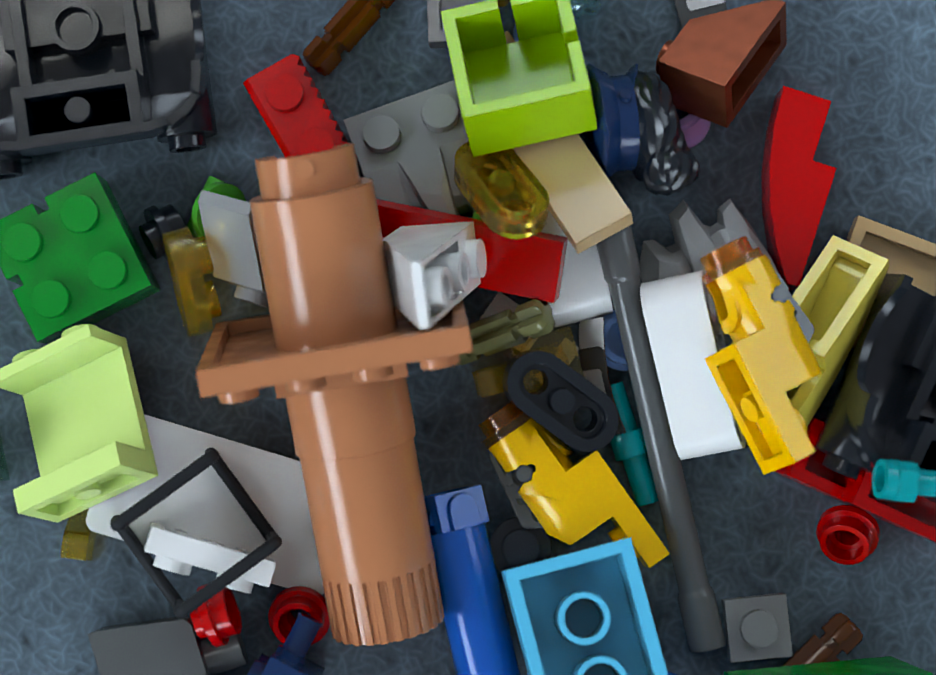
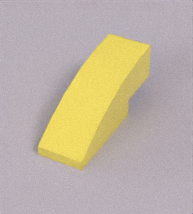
(837, 302)

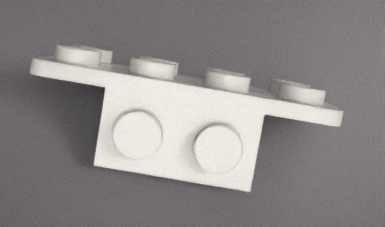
(205, 522)

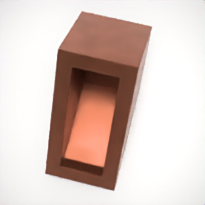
(722, 59)

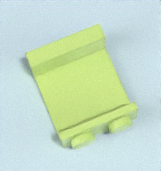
(81, 422)

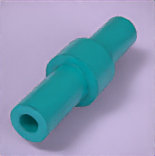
(632, 450)

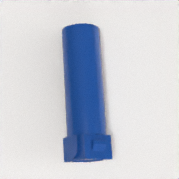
(470, 584)

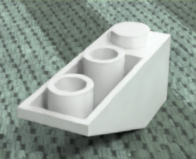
(433, 268)

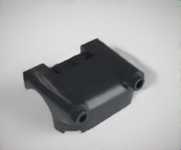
(101, 76)
(888, 388)

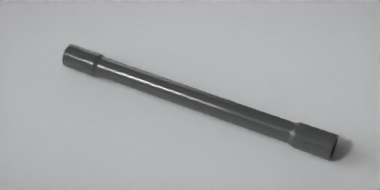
(695, 595)

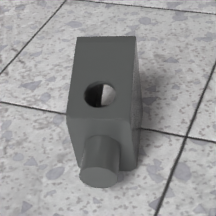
(163, 648)

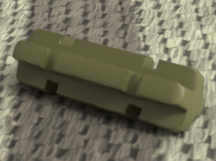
(509, 329)

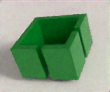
(73, 259)

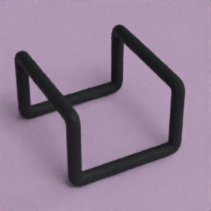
(121, 524)

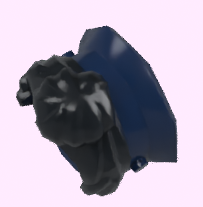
(639, 131)

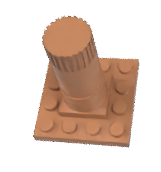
(343, 368)

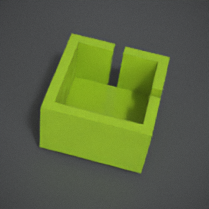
(519, 88)

